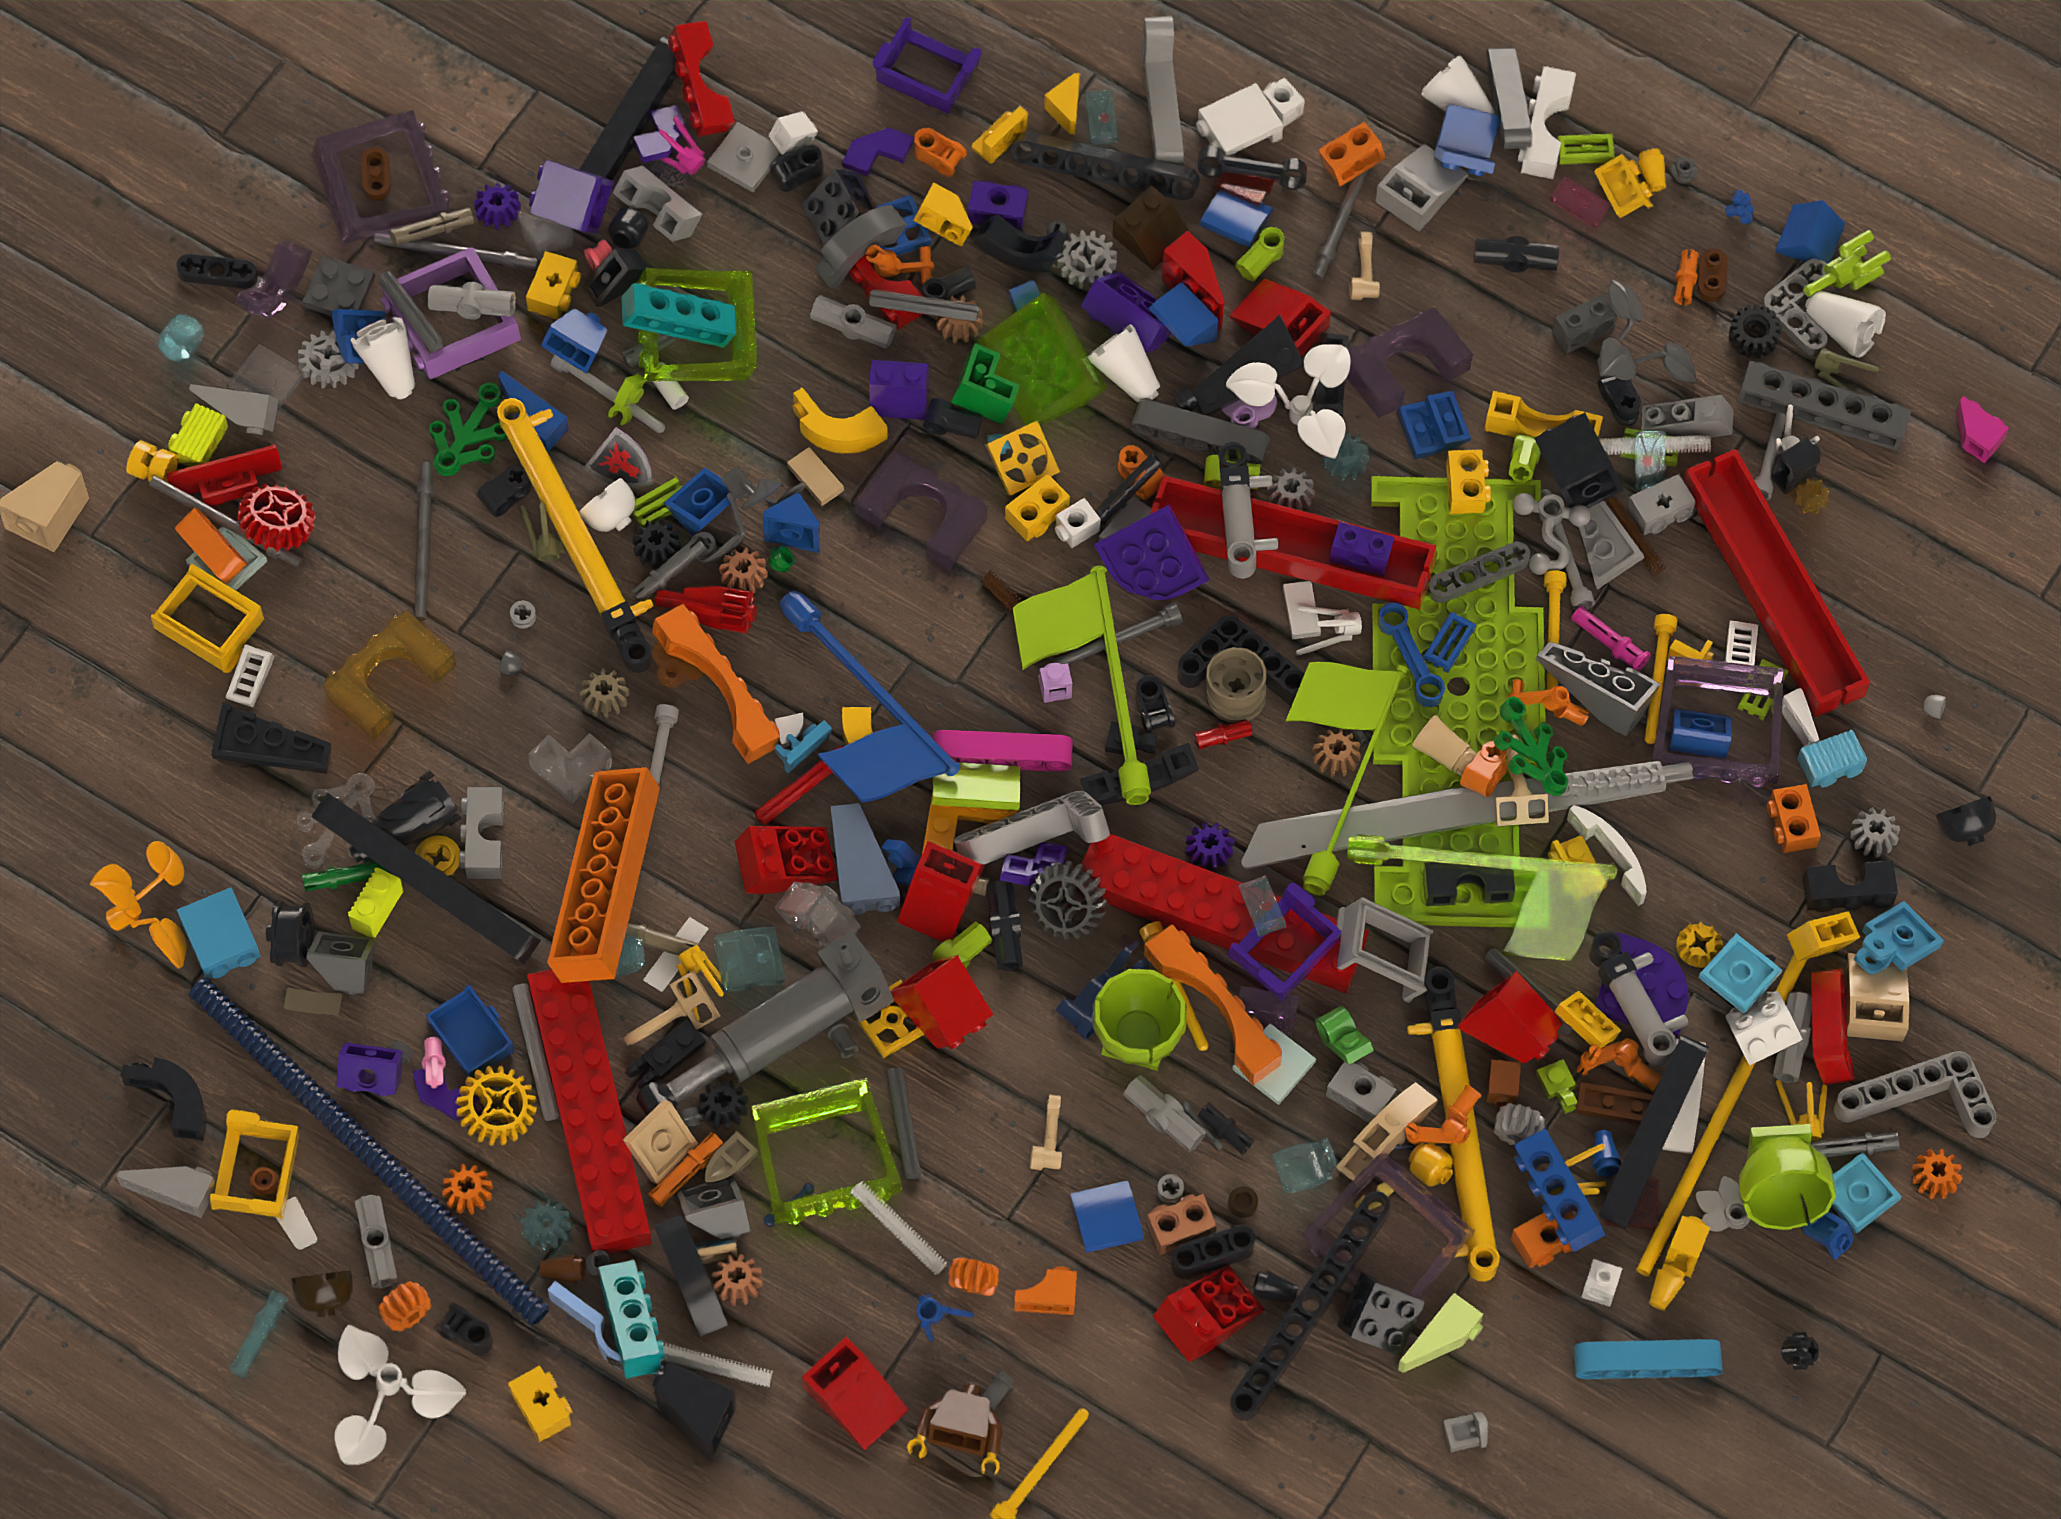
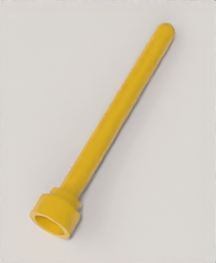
(1554, 583)
(1665, 627)
(1147, 933)
(1008, 1508)

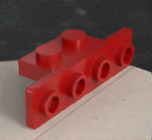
(227, 477)

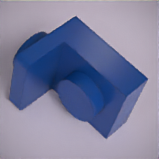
(902, 857)
(1831, 1233)

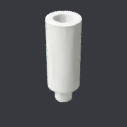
(672, 392)

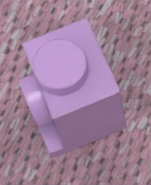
(1055, 677)

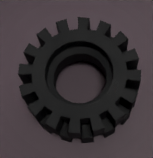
(1756, 317)

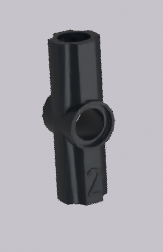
(1516, 254)
(1005, 925)

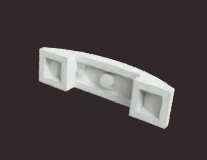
(1589, 824)
(1684, 1129)

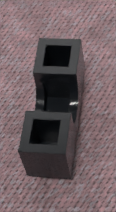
(1442, 881)
(1827, 891)

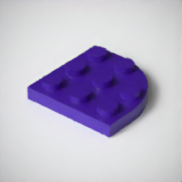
(1153, 557)
(1661, 980)

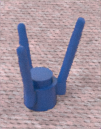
(932, 1312)

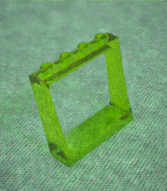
(743, 345)
(811, 1108)

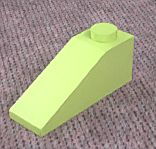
(1446, 1332)

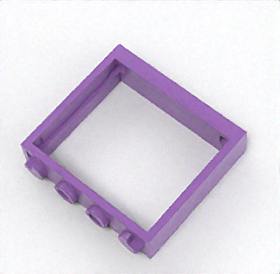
(468, 348)

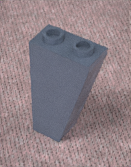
(861, 867)

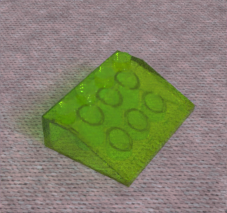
(1045, 360)

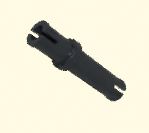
(1151, 465)

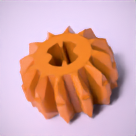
(1941, 1164)
(461, 1181)
(973, 1276)
(405, 1306)

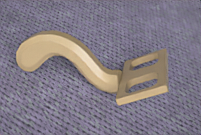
(1521, 796)
(682, 1007)

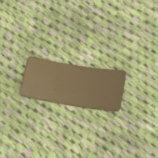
(312, 1001)

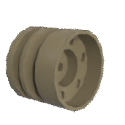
(1231, 672)

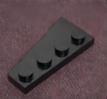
(1270, 346)
(256, 741)

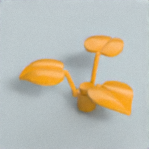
(117, 887)

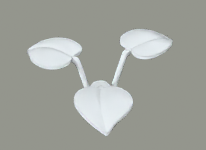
(1327, 364)
(366, 1353)

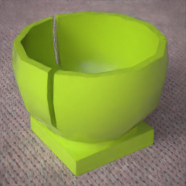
(1139, 1017)
(1779, 1172)

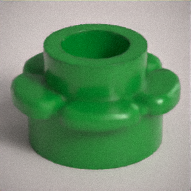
(781, 559)

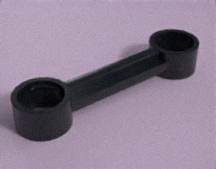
(1252, 167)

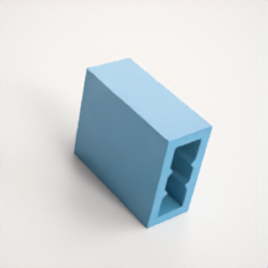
(219, 934)

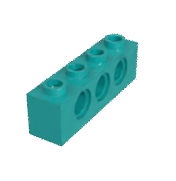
(678, 315)
(630, 1318)

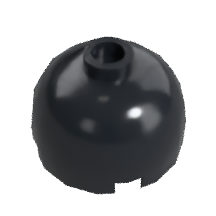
(1969, 821)

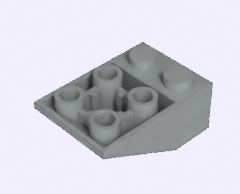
(1418, 187)

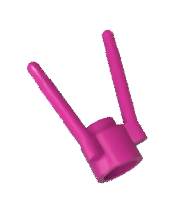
(689, 159)

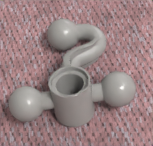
(1578, 515)

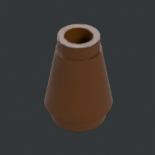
(564, 1268)

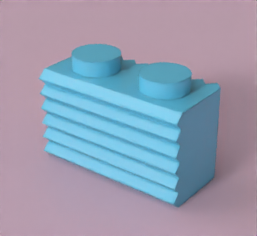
(1832, 759)

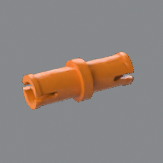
(1686, 277)

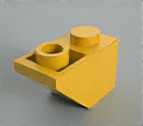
(944, 215)

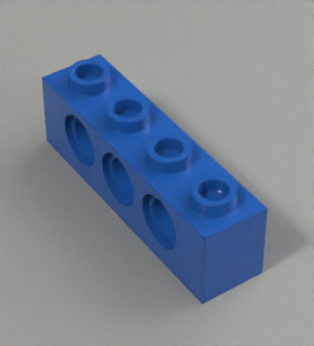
(1541, 1149)

